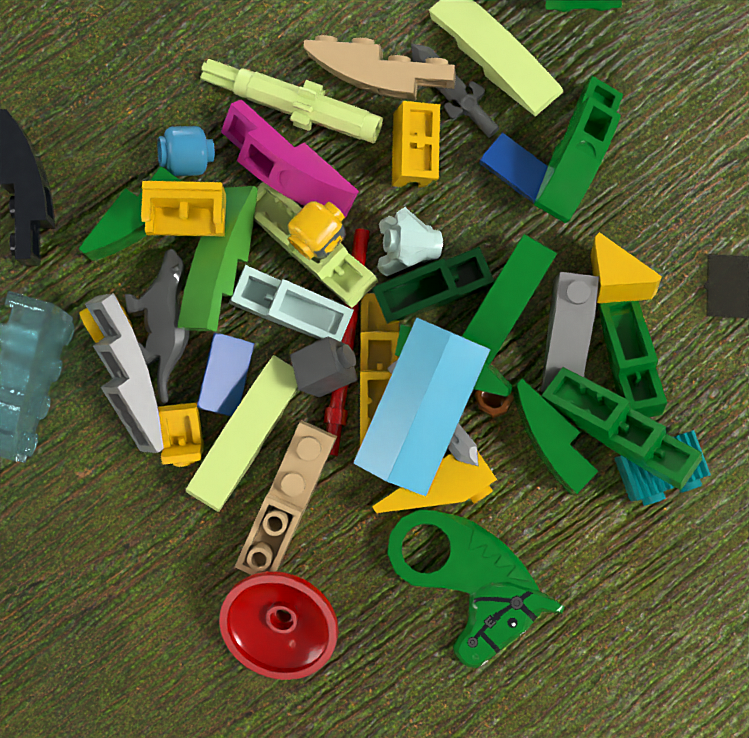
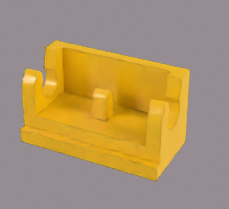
(415, 144)
(183, 208)

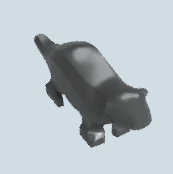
(161, 316)

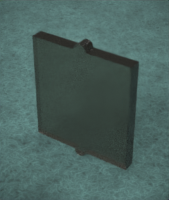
(727, 286)

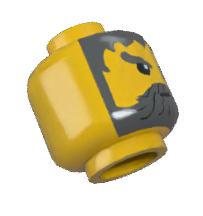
(316, 230)

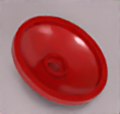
(274, 641)

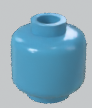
(185, 150)

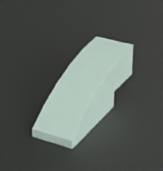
(290, 305)

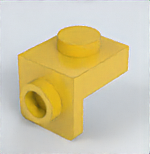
(181, 434)

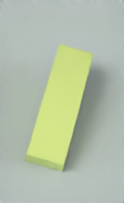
(498, 52)
(337, 271)
(244, 434)

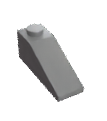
(569, 324)

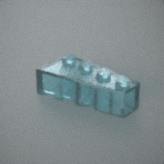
(28, 366)

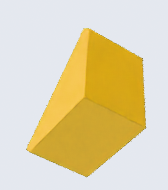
(621, 274)

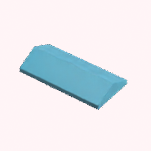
(421, 407)

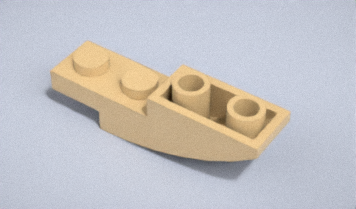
(364, 67)
(286, 500)

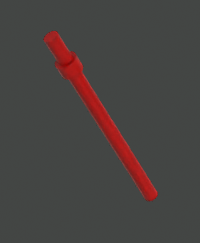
(336, 415)

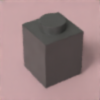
(324, 367)

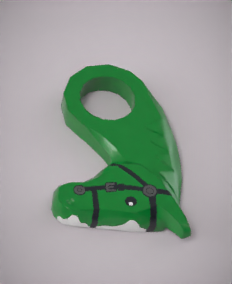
(500, 588)

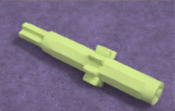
(304, 103)

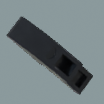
(26, 178)

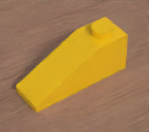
(452, 484)

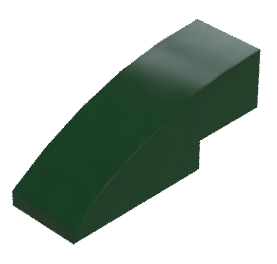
(434, 285)

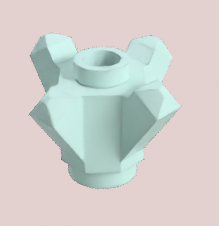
(407, 242)

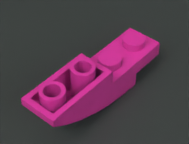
(288, 169)

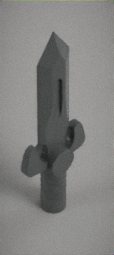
(467, 102)

